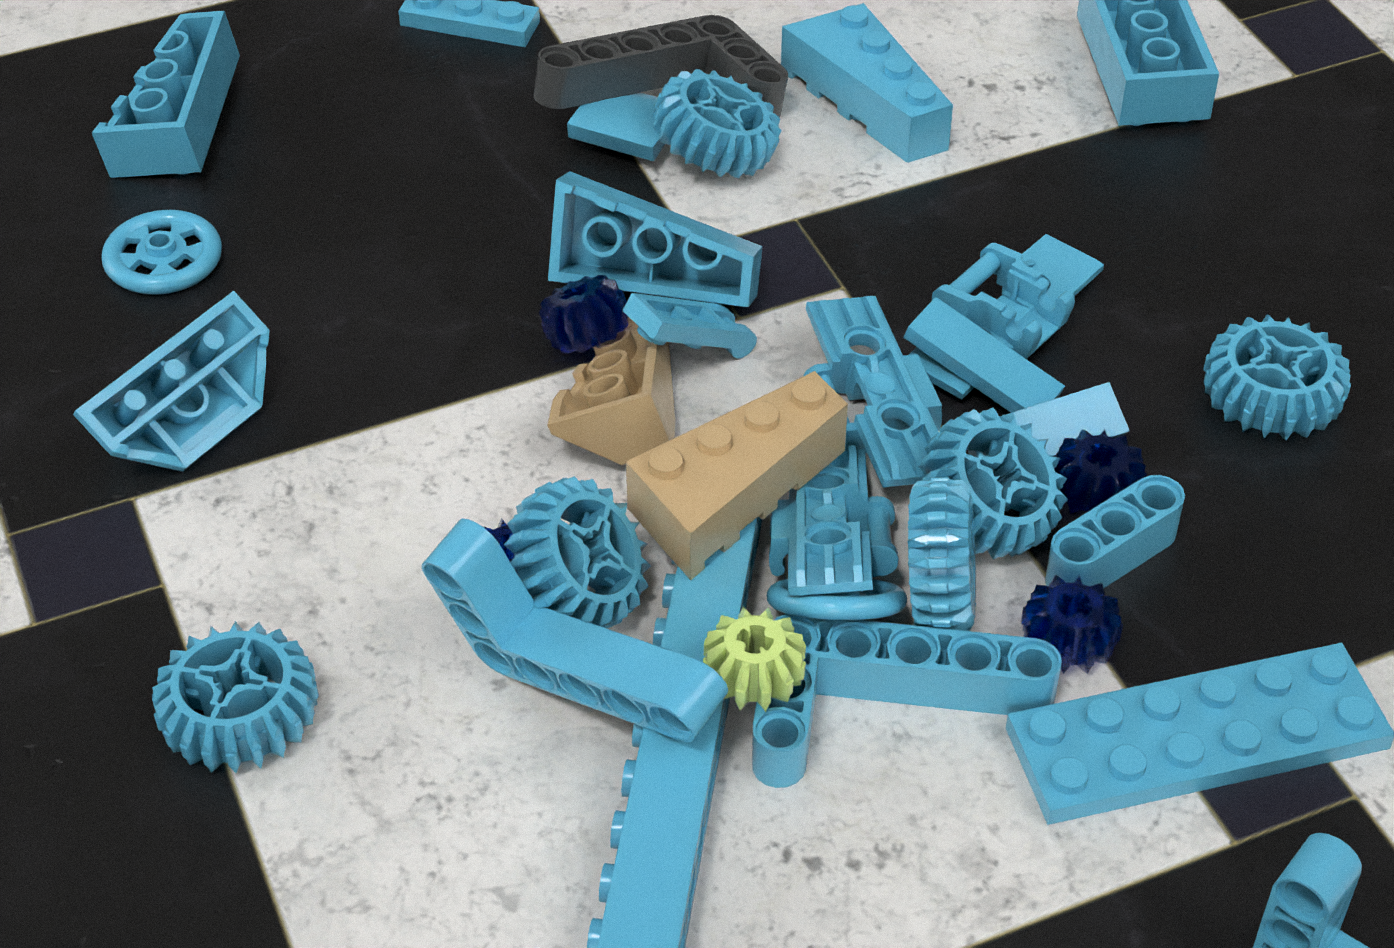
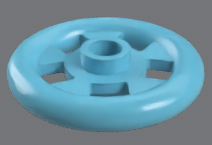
(161, 252)
(882, 601)

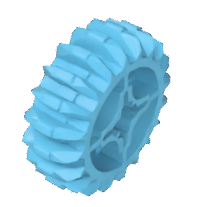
(716, 123)
(1277, 377)
(1007, 476)
(592, 551)
(942, 554)
(231, 685)

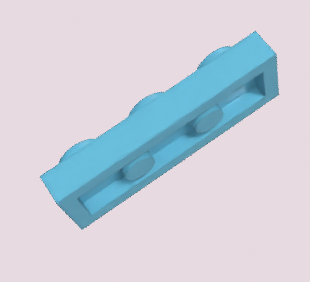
(477, 19)

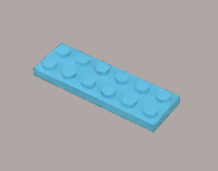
(1197, 732)

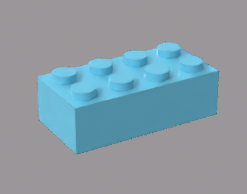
(1150, 59)

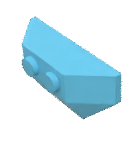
(185, 391)

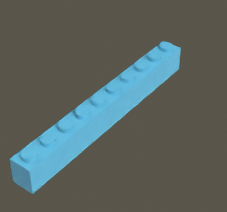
(672, 780)

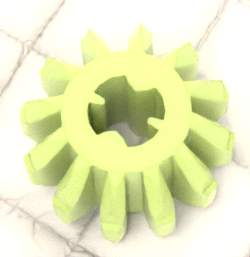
(756, 657)

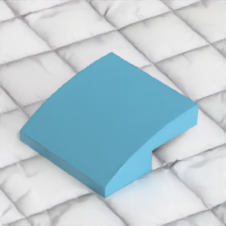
(619, 125)

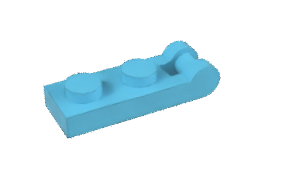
(689, 323)

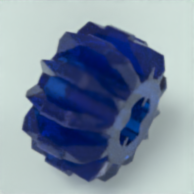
(583, 314)
(1097, 468)
(1074, 620)

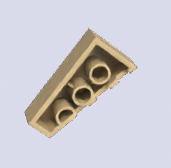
(729, 471)

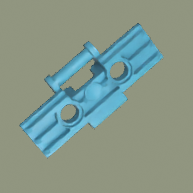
(1033, 302)
(890, 382)
(833, 531)

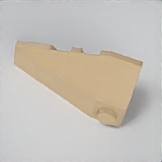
(618, 399)

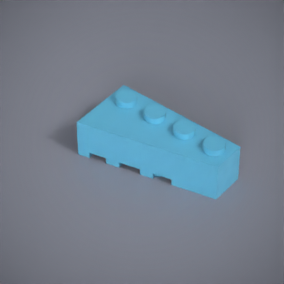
(869, 79)
(175, 102)
(646, 247)

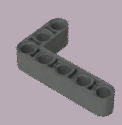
(648, 57)

